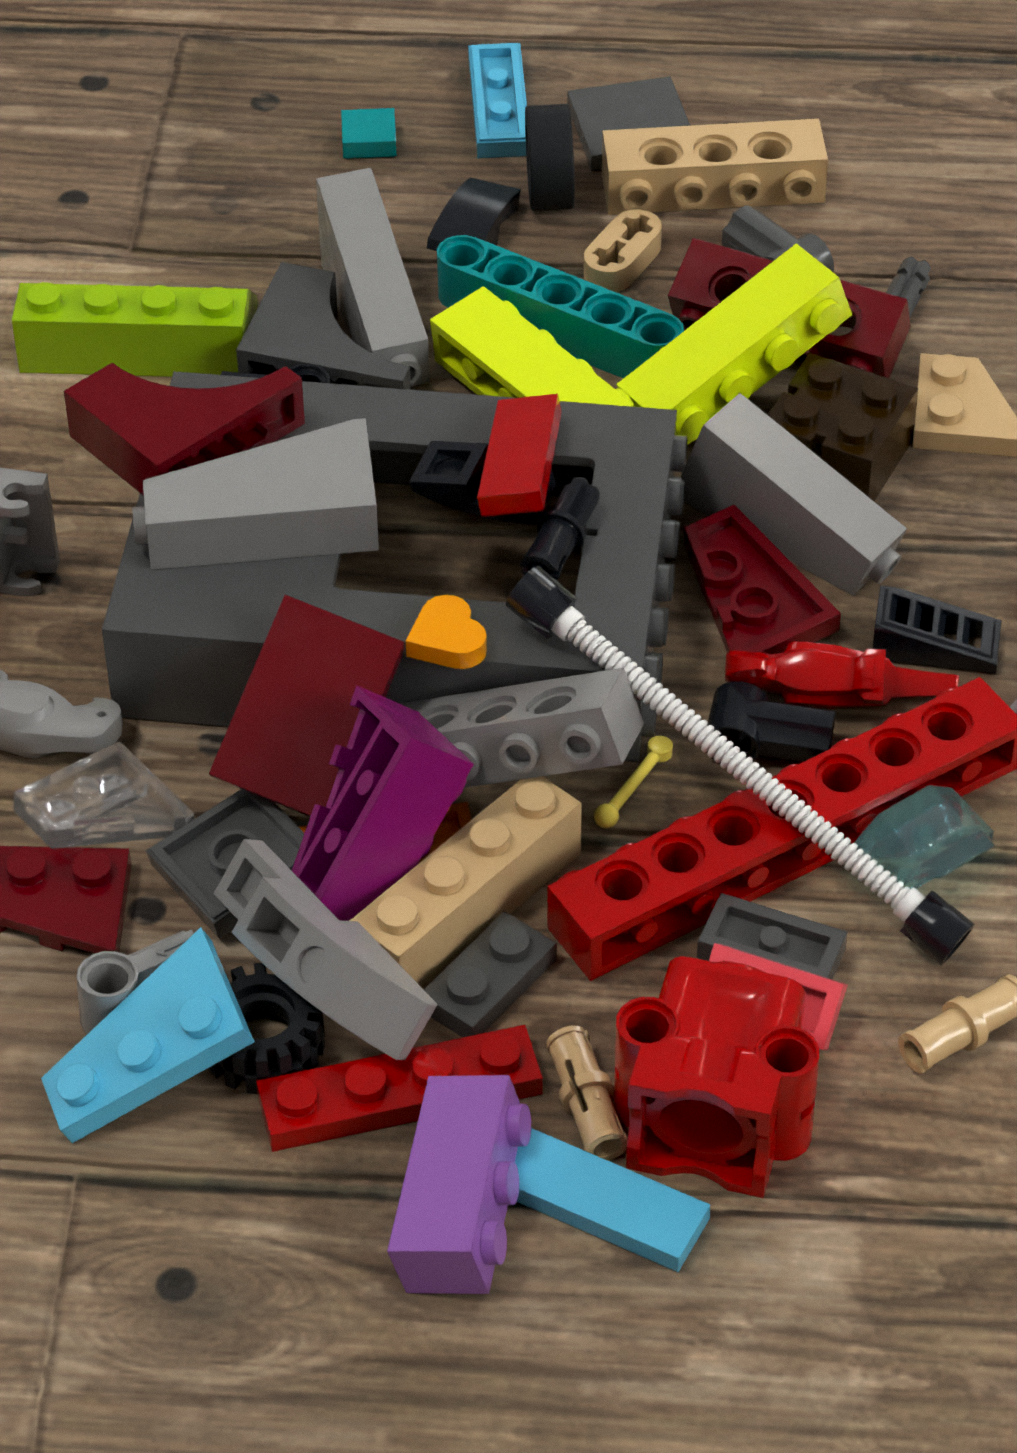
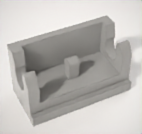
(26, 531)

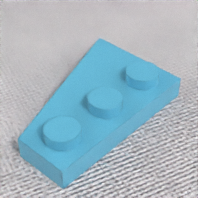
(151, 1042)

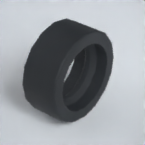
(550, 157)

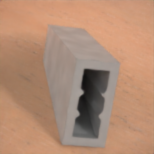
(370, 272)
(790, 497)
(265, 503)

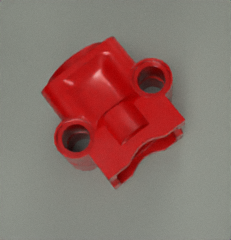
(716, 1074)

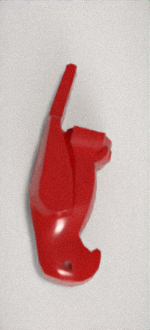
(833, 676)

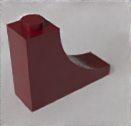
(159, 428)

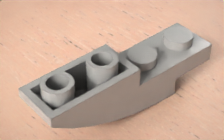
(322, 957)

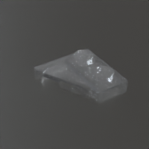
(101, 802)

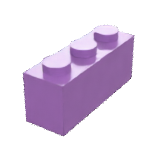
(459, 1185)

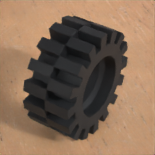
(286, 1053)

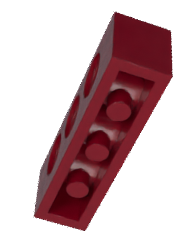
(877, 319)

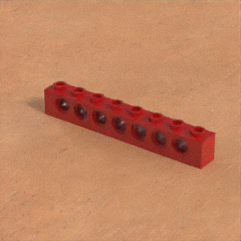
(746, 849)

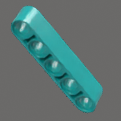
(581, 316)

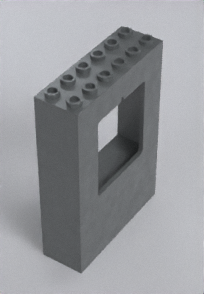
(192, 634)

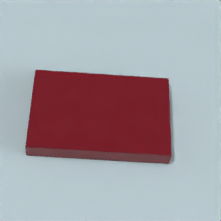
(301, 704)

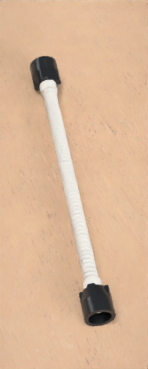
(927, 920)

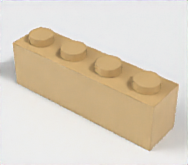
(475, 877)

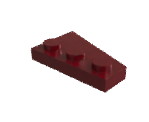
(65, 895)

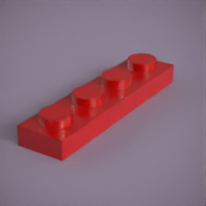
(387, 1091)

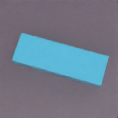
(498, 99)
(609, 1200)

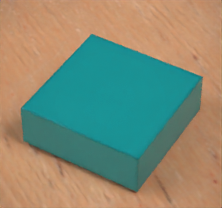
(368, 133)

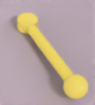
(658, 750)

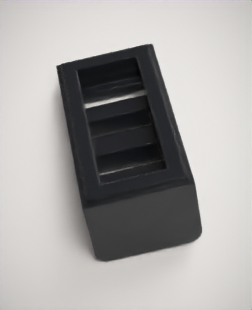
(905, 627)

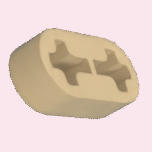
(632, 255)

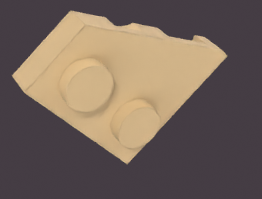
(962, 408)

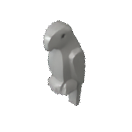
(43, 722)

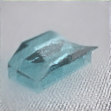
(926, 836)

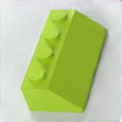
(131, 326)

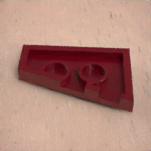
(753, 588)

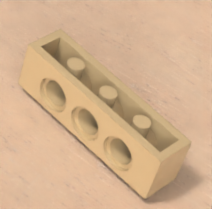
(714, 166)

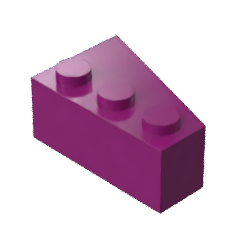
(382, 806)

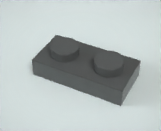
(773, 936)
(490, 975)

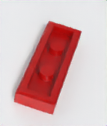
(519, 455)

